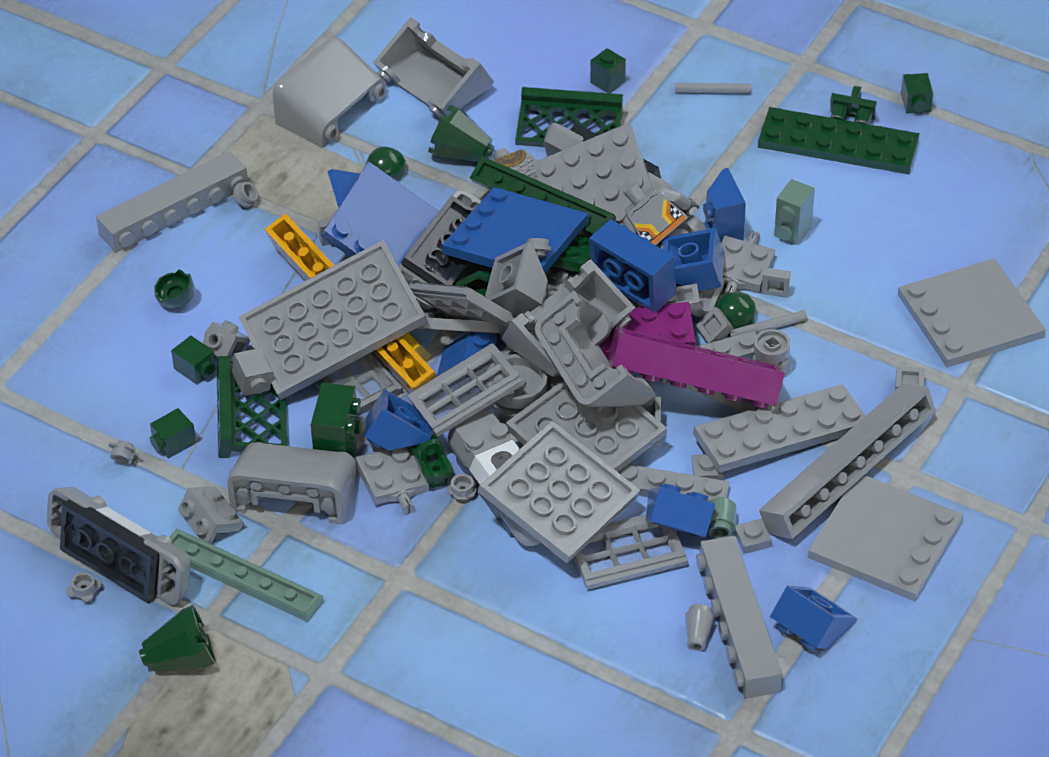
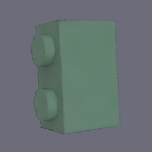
(794, 211)

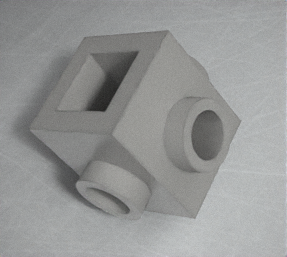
(225, 339)

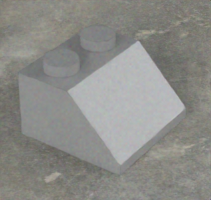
(517, 280)

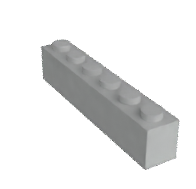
(171, 202)
(739, 617)

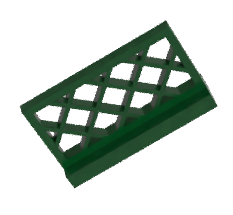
(570, 104)
(227, 413)

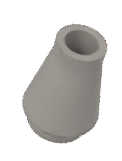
(698, 625)

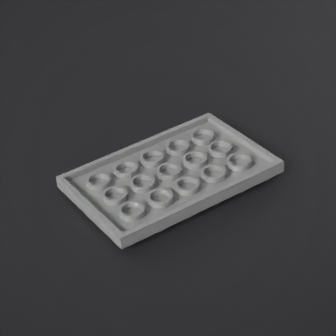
(333, 319)

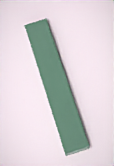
(248, 577)

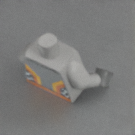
(656, 211)

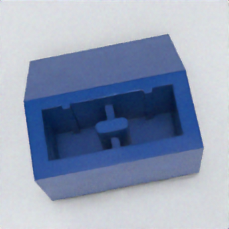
(679, 511)

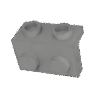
(209, 513)

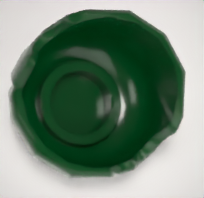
(389, 161)
(174, 289)
(737, 308)

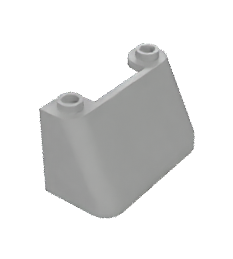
(431, 70)
(322, 90)
(591, 285)
(572, 340)
(295, 475)

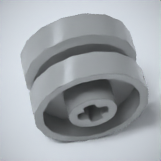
(534, 387)

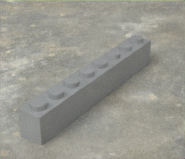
(847, 461)

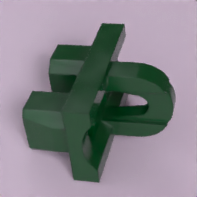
(862, 109)
(432, 461)

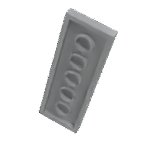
(779, 428)

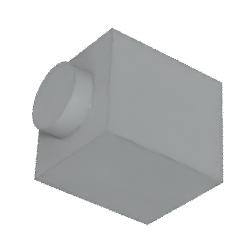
(252, 372)

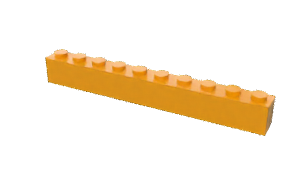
(310, 261)

